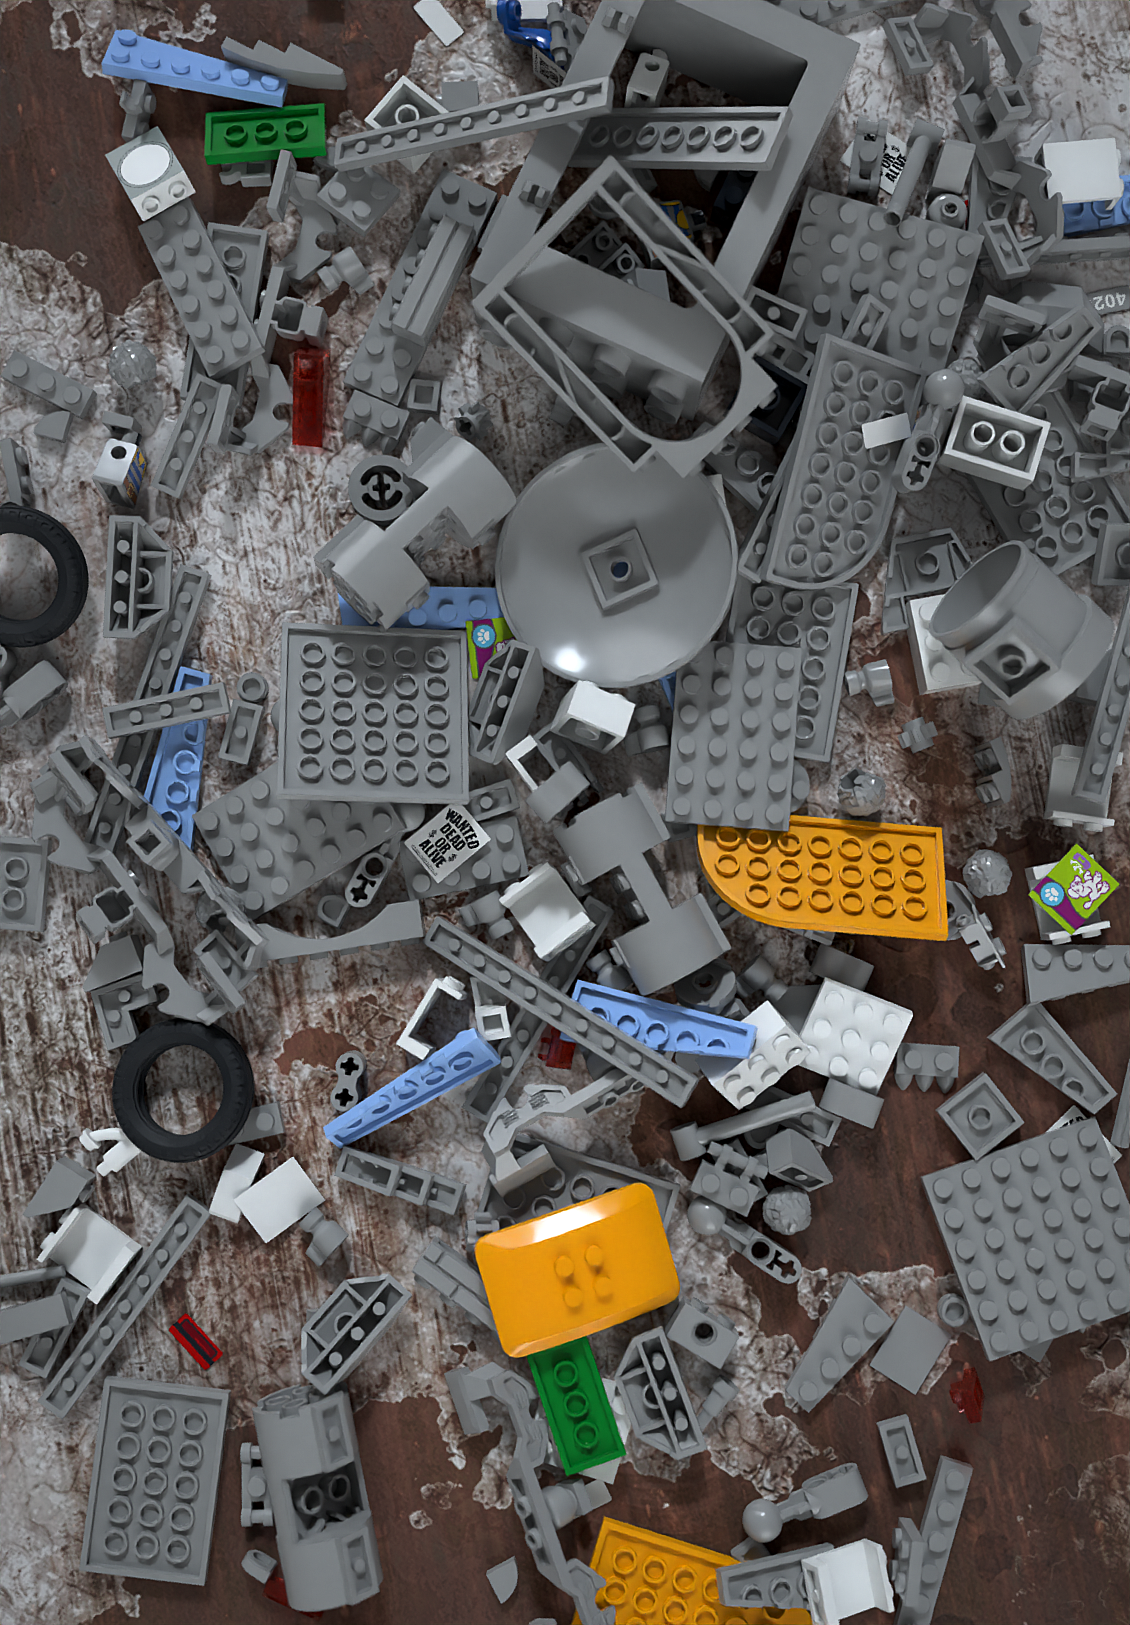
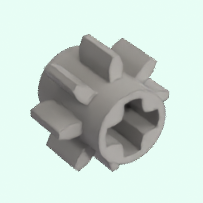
(473, 421)
(917, 735)
(479, 1226)

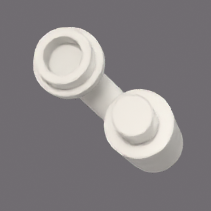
(118, 1155)

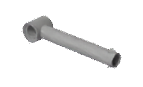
(923, 141)
(691, 1140)

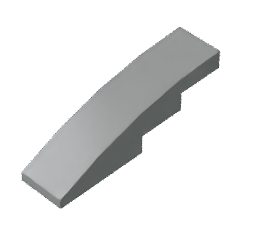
(295, 64)
(400, 1180)
(34, 1317)

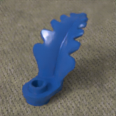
(509, 15)

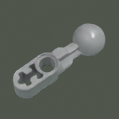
(942, 392)
(31, 693)
(413, 816)
(711, 1218)
(818, 1497)

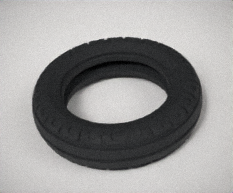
(72, 577)
(130, 1081)

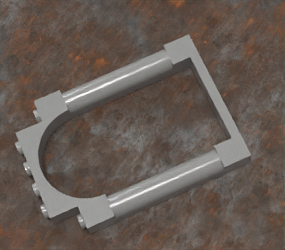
(698, 276)

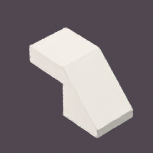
(490, 1011)
(235, 1179)

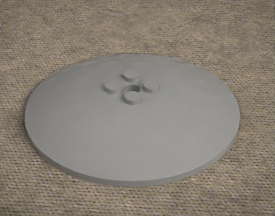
(561, 558)

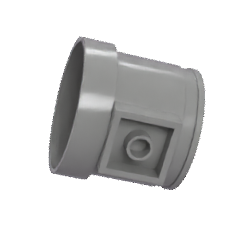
(1021, 630)

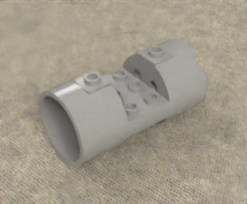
(454, 494)
(668, 938)
(318, 1497)

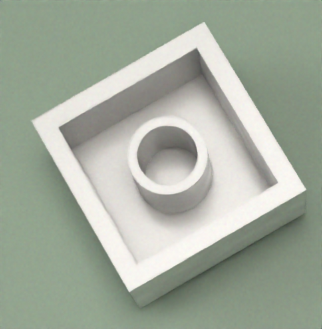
(401, 105)
(593, 717)

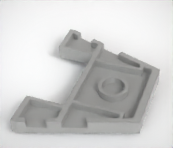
(1115, 452)
(918, 567)

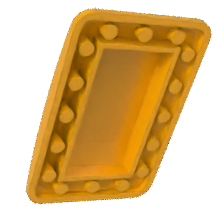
(577, 1270)

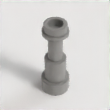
(723, 1391)

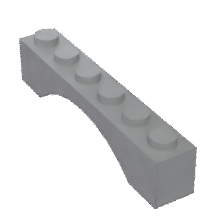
(394, 923)

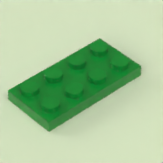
(263, 132)
(576, 1405)

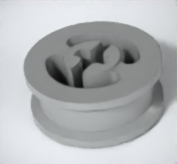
(360, 493)

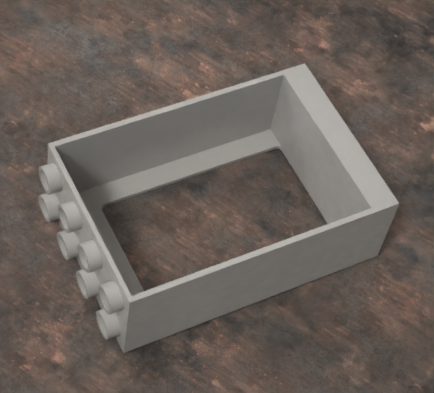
(612, 327)

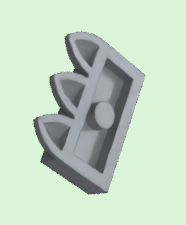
(376, 419)
(925, 1063)

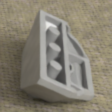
(1053, 302)
(136, 578)
(504, 701)
(349, 1328)
(658, 1396)

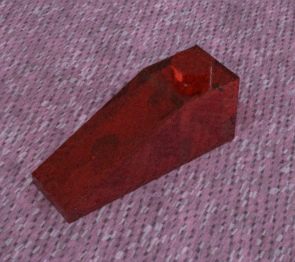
(310, 395)

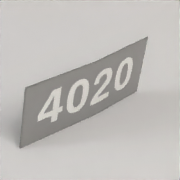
(1110, 299)

